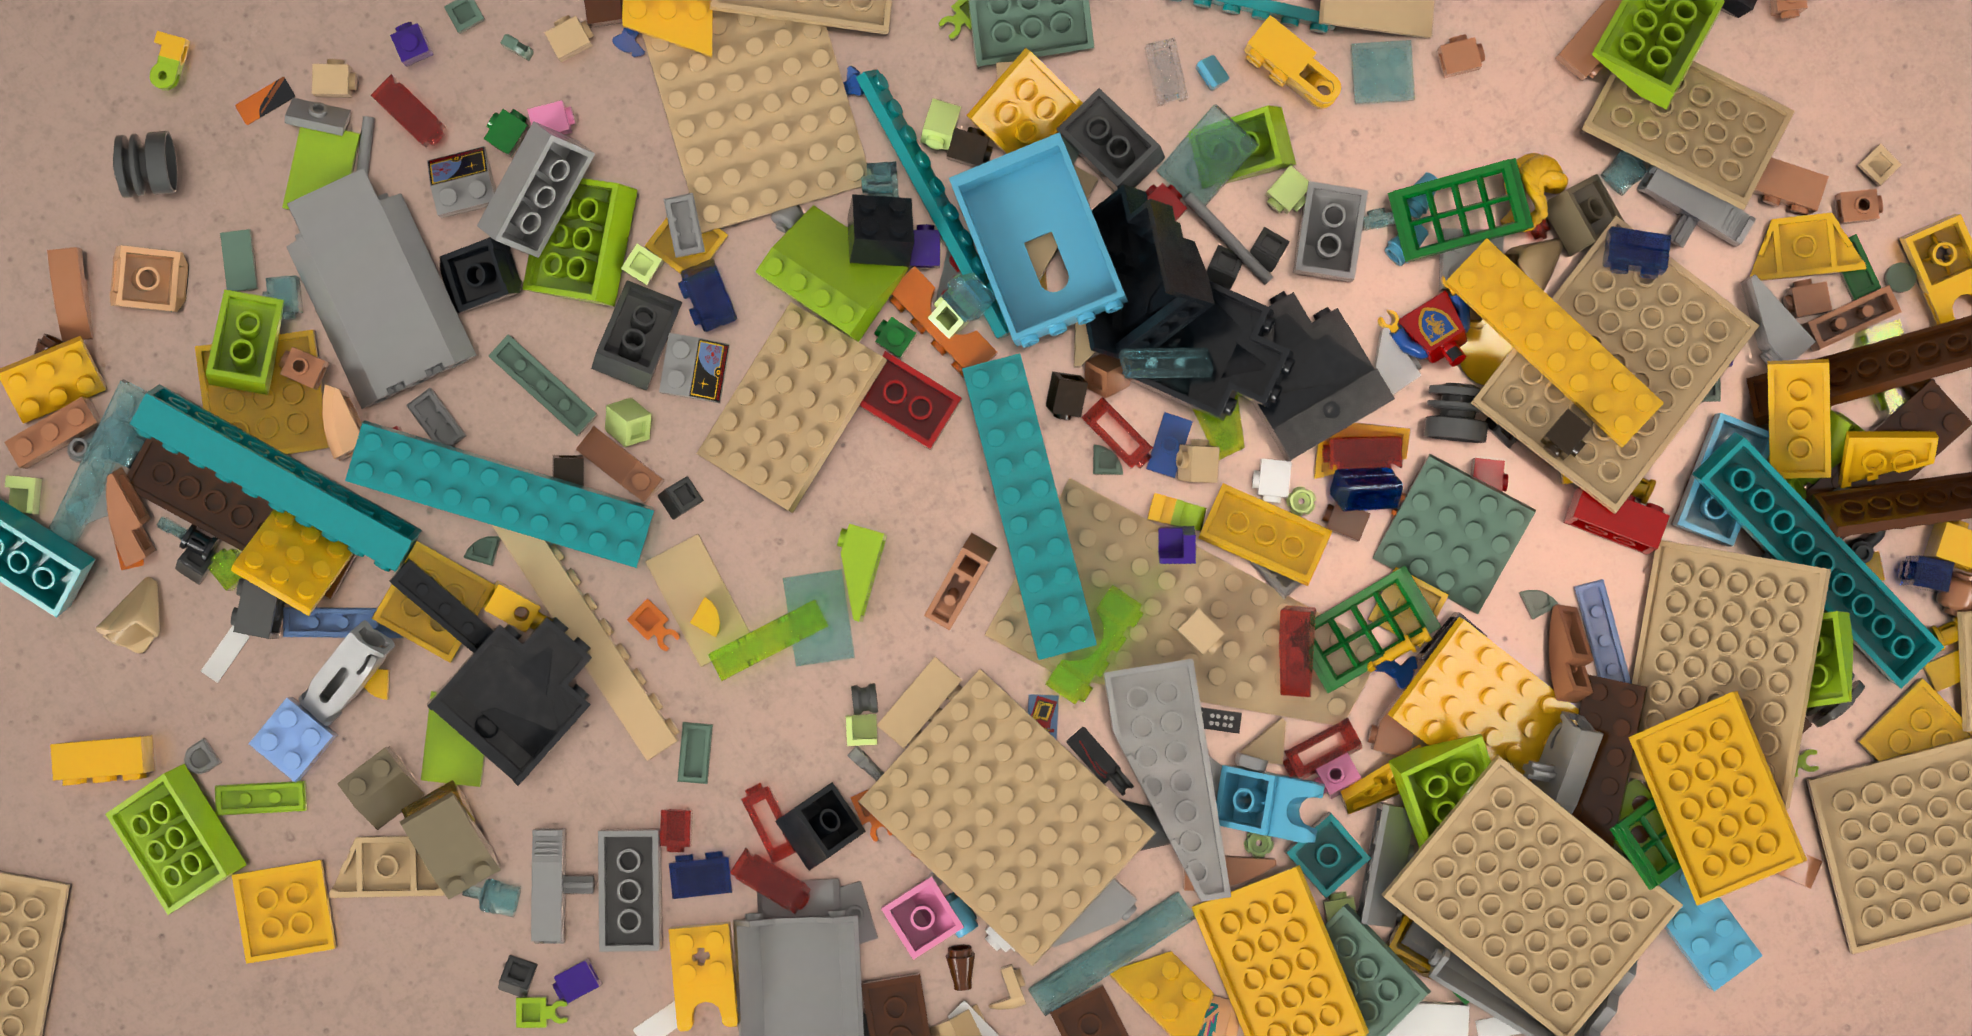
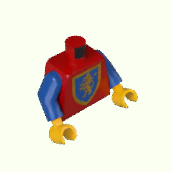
(1433, 329)

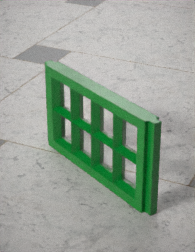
(1515, 195)
(1415, 601)
(1637, 854)

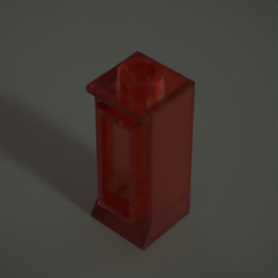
(409, 112)
(1363, 452)
(1139, 456)
(1294, 764)
(754, 795)
(771, 881)

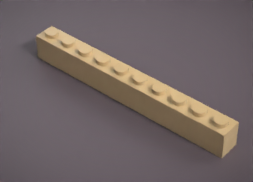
(609, 663)

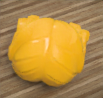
(1538, 175)

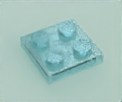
(1382, 72)

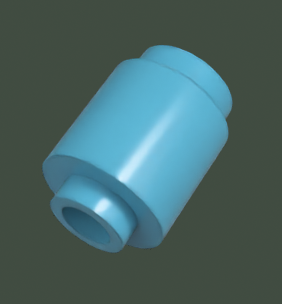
(964, 914)

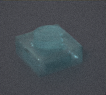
(1378, 219)

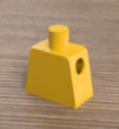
(504, 602)

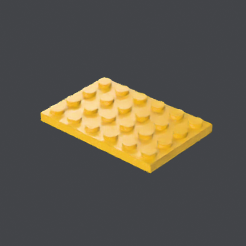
(1480, 689)
(1717, 798)
(1279, 960)

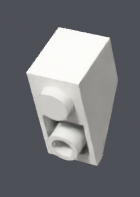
(1394, 365)

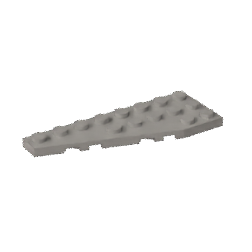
(1164, 739)

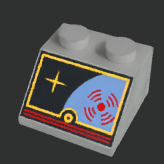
(461, 182)
(694, 368)

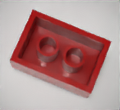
(910, 401)
(1632, 526)

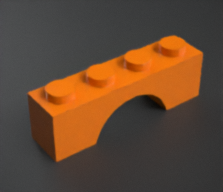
(915, 296)

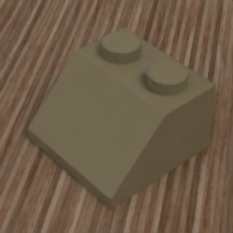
(1581, 213)
(381, 788)

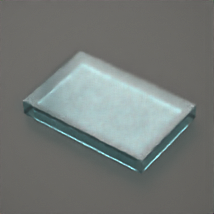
(1208, 156)
(829, 591)

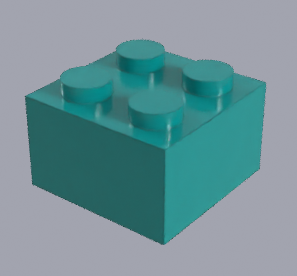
(1332, 856)

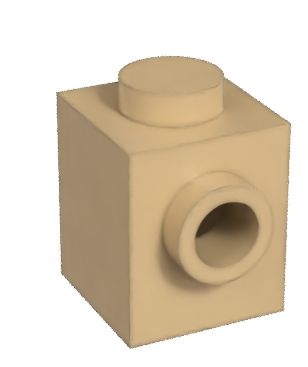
(569, 37)
(333, 79)
(1198, 462)
(1201, 632)

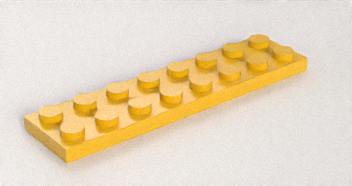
(1554, 343)

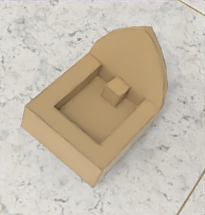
(1014, 982)

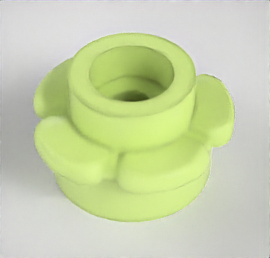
(1308, 497)
(1258, 851)

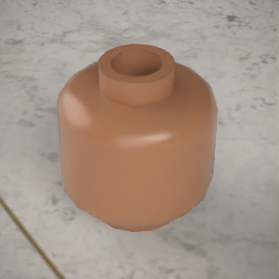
(1959, 595)

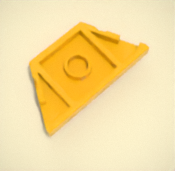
(1805, 248)
(1167, 993)

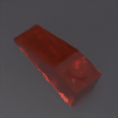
(1296, 650)

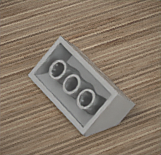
(1388, 853)

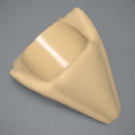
(1537, 259)
(134, 619)

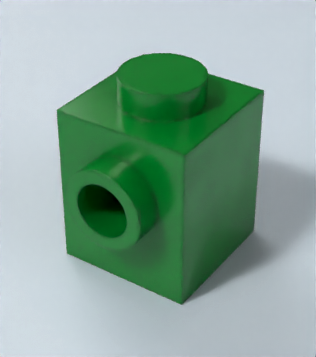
(507, 131)
(894, 337)

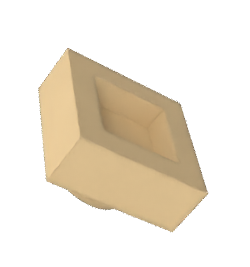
(1879, 165)

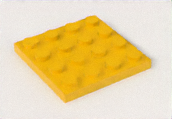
(286, 417)

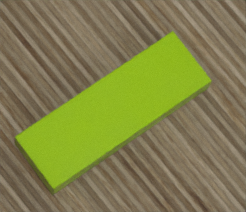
(260, 798)

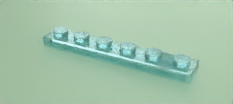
(97, 463)
(1111, 953)

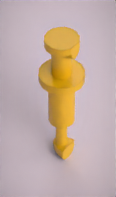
(1401, 648)

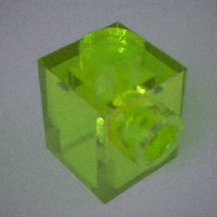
(222, 567)

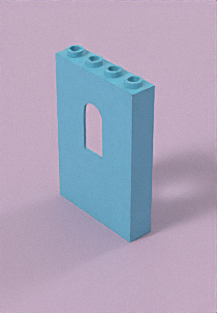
(1024, 199)

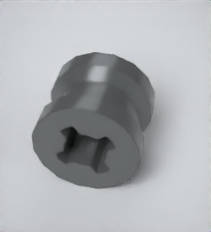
(864, 699)

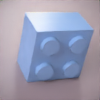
(293, 739)

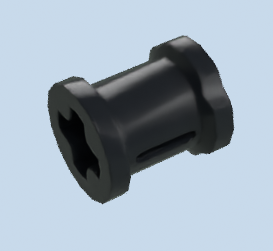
(193, 534)

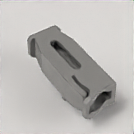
(1696, 208)
(346, 672)
(1566, 760)
(552, 885)

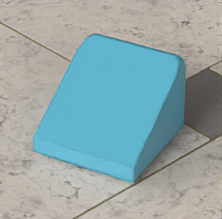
(1212, 72)

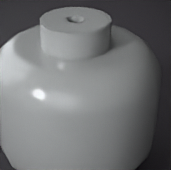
(786, 218)

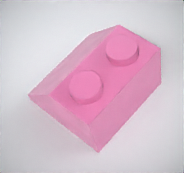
(922, 917)

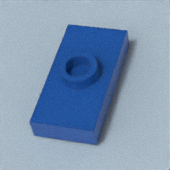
(1171, 433)

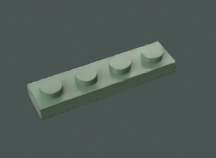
(542, 385)

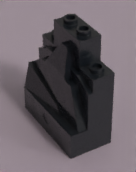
(1156, 269)
(1238, 353)
(1329, 381)
(516, 695)

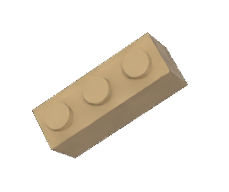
(920, 702)

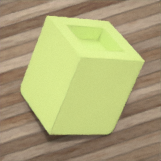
(642, 264)
(628, 422)
(24, 493)
(861, 729)

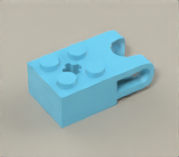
(1265, 803)

